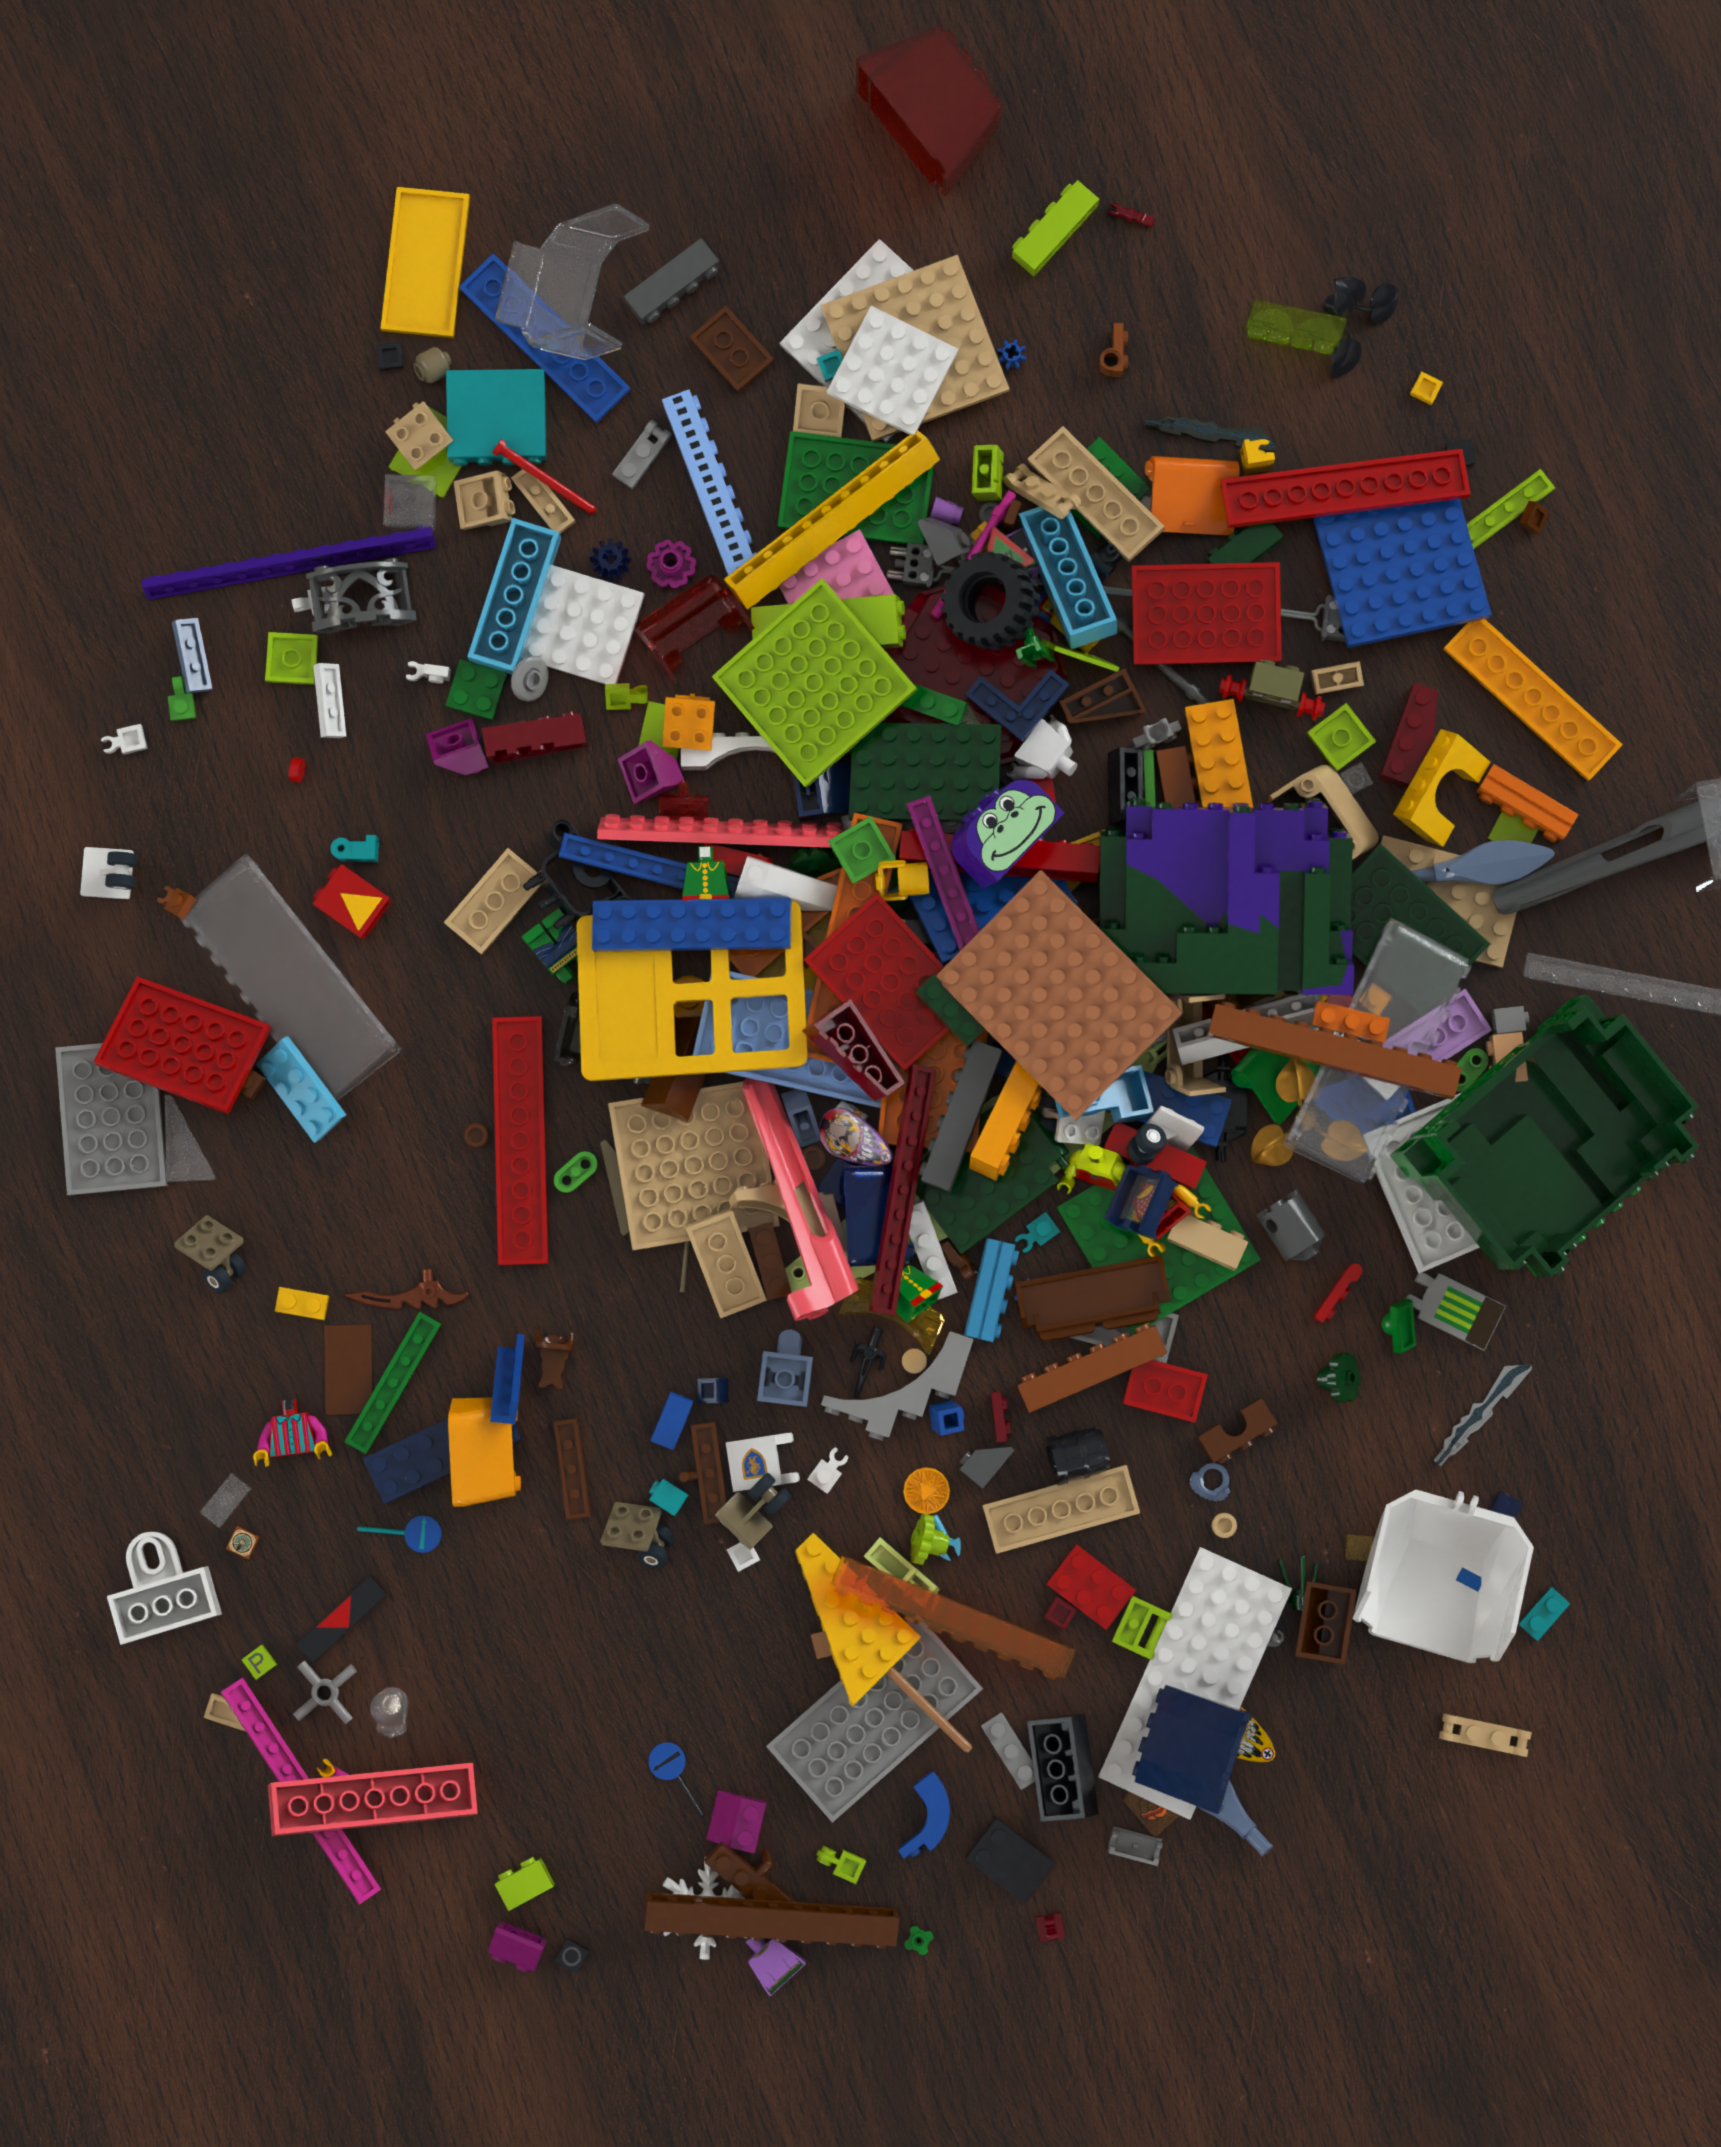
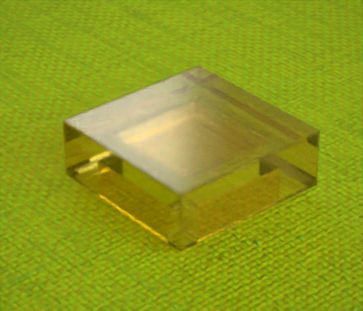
(1358, 1547)

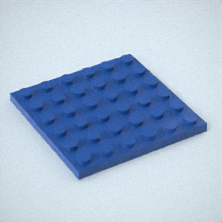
(1401, 570)

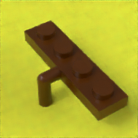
(708, 1470)
(744, 1876)

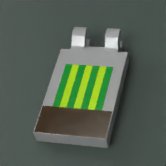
(1457, 1310)

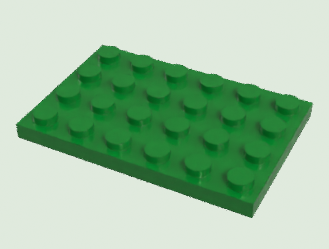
(824, 464)

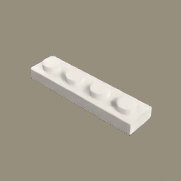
(929, 1249)

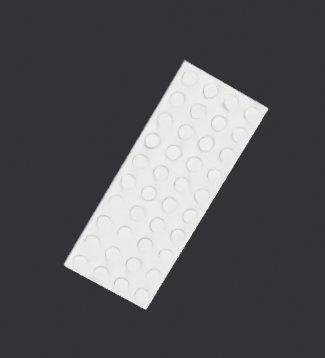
(1205, 1649)

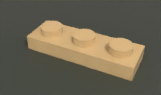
(543, 501)

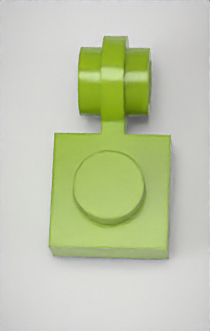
(847, 1865)

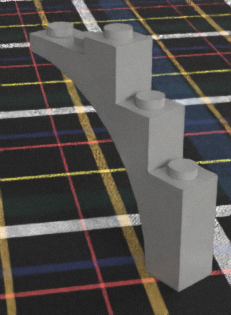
(881, 1412)

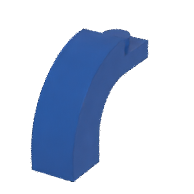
(938, 1813)

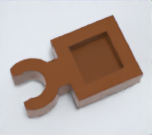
(177, 902)

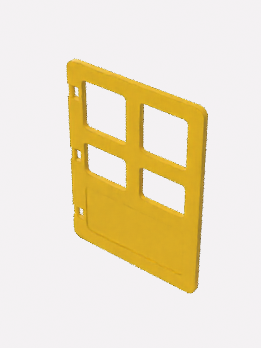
(631, 1018)

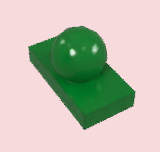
(1400, 1325)

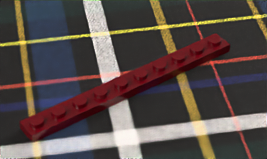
(902, 1190)

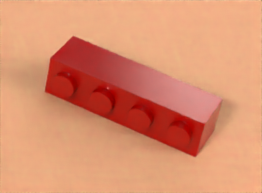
(1182, 1166)

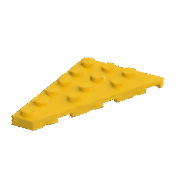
(860, 1636)

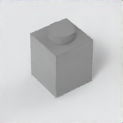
(1509, 1020)

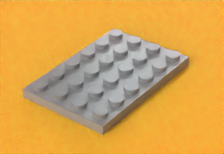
(108, 1126)

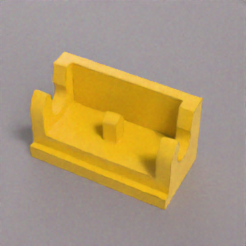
(1254, 459)

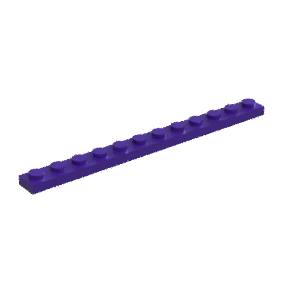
(288, 563)

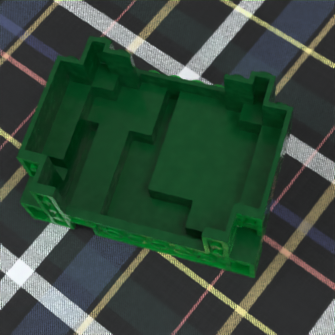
(1554, 1153)

